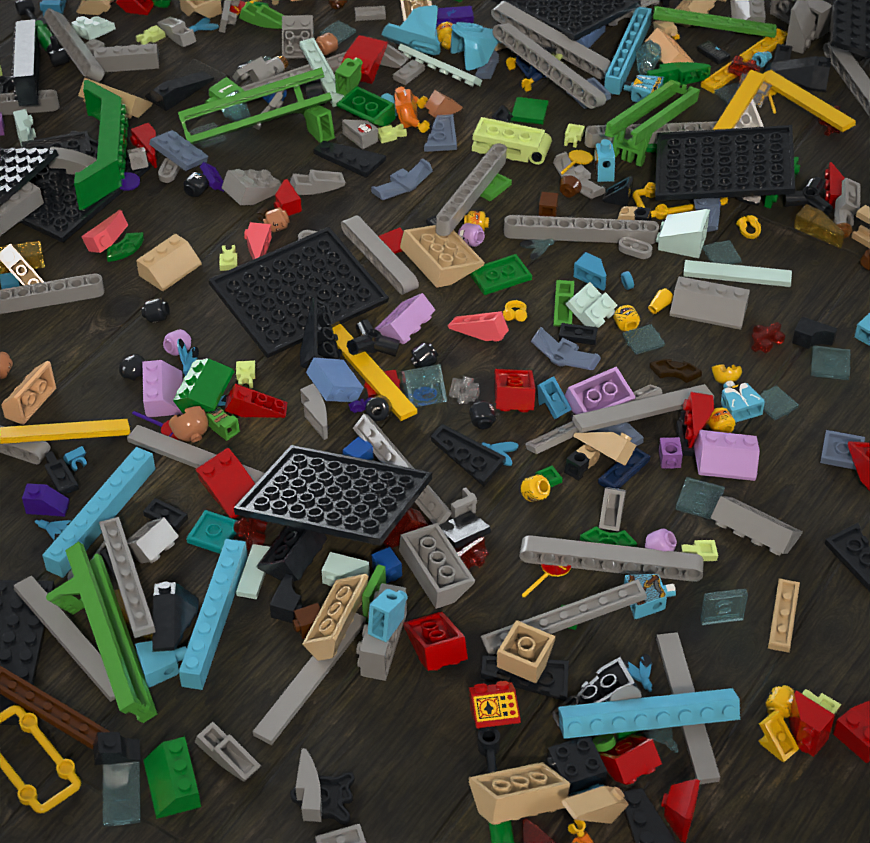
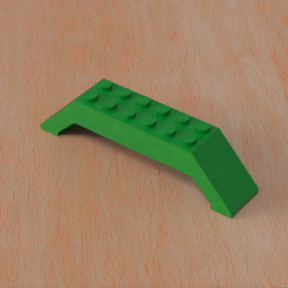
(107, 172)

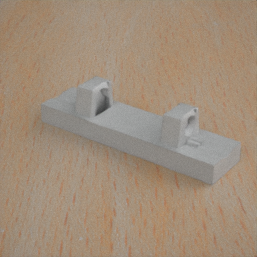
(227, 16)

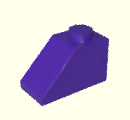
(44, 500)

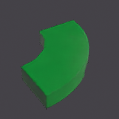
(126, 247)
(597, 535)

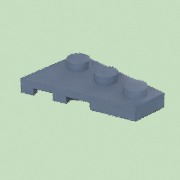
(442, 135)

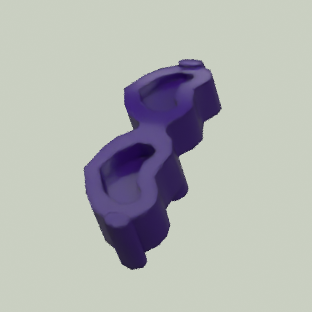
(358, 406)

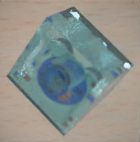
(424, 385)

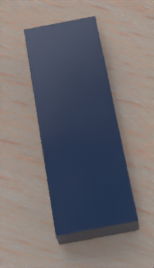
(620, 473)

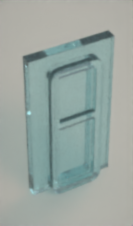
(121, 794)

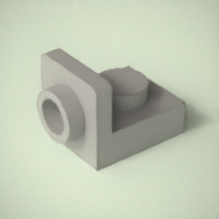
(138, 158)
(463, 505)

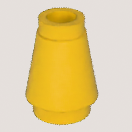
(660, 301)

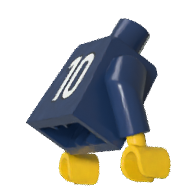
(528, 69)

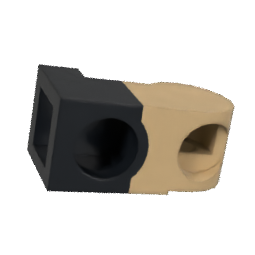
(635, 213)
(581, 461)

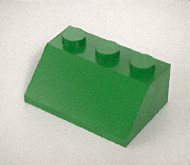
(368, 106)
(203, 385)
(171, 778)

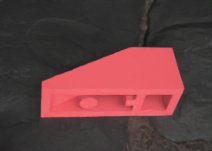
(105, 233)
(258, 239)
(481, 326)

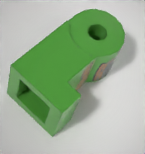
(221, 422)

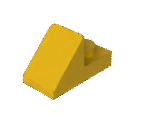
(777, 737)

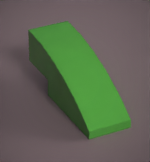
(261, 16)
(564, 293)

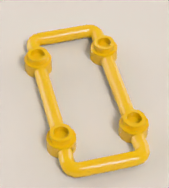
(661, 210)
(65, 767)

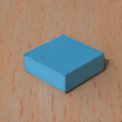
(8, 280)

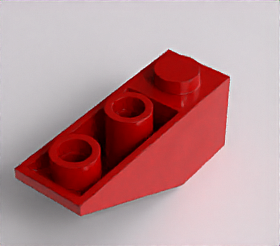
(141, 138)
(833, 184)
(251, 403)
(698, 410)

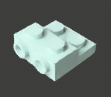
(92, 28)
(23, 124)
(591, 306)

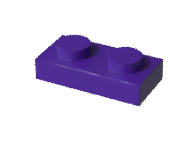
(213, 176)

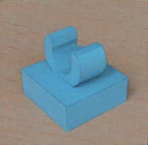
(75, 456)

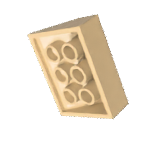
(440, 257)

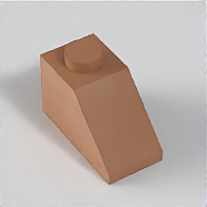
(441, 105)

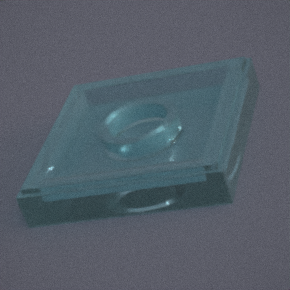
(830, 362)
(699, 497)
(724, 606)

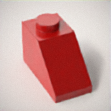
(288, 199)

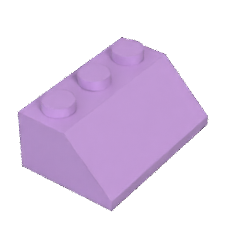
(406, 318)
(160, 388)
(599, 392)
(727, 455)

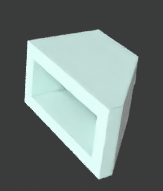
(341, 567)

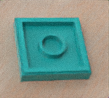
(212, 531)

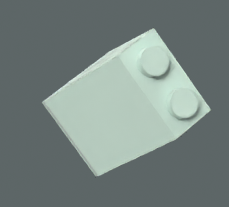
(684, 233)

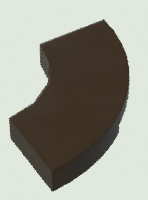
(669, 368)

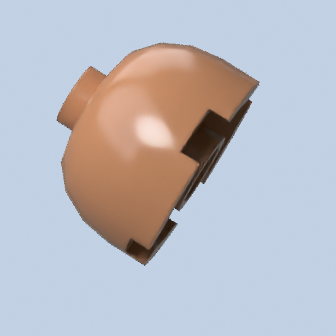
(190, 425)

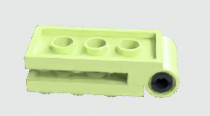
(521, 141)

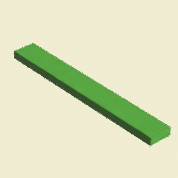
(714, 21)

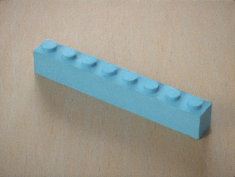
(626, 52)
(101, 507)
(213, 615)
(649, 713)

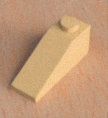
(610, 444)
(597, 805)

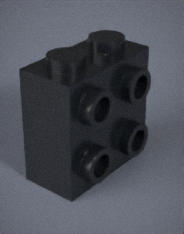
(577, 763)

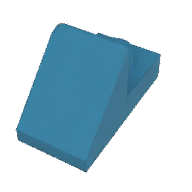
(551, 394)

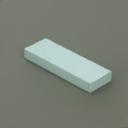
(252, 577)

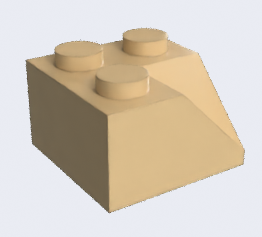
(207, 8)
(525, 651)

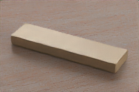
(783, 615)

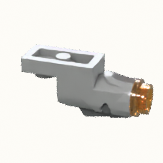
(261, 69)
(847, 206)

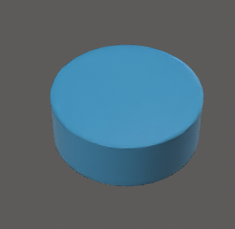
(627, 280)

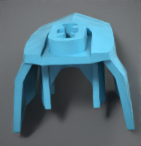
(416, 31)
(475, 41)

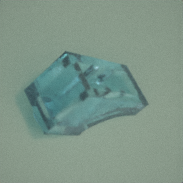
(648, 56)

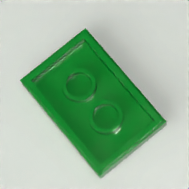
(501, 274)

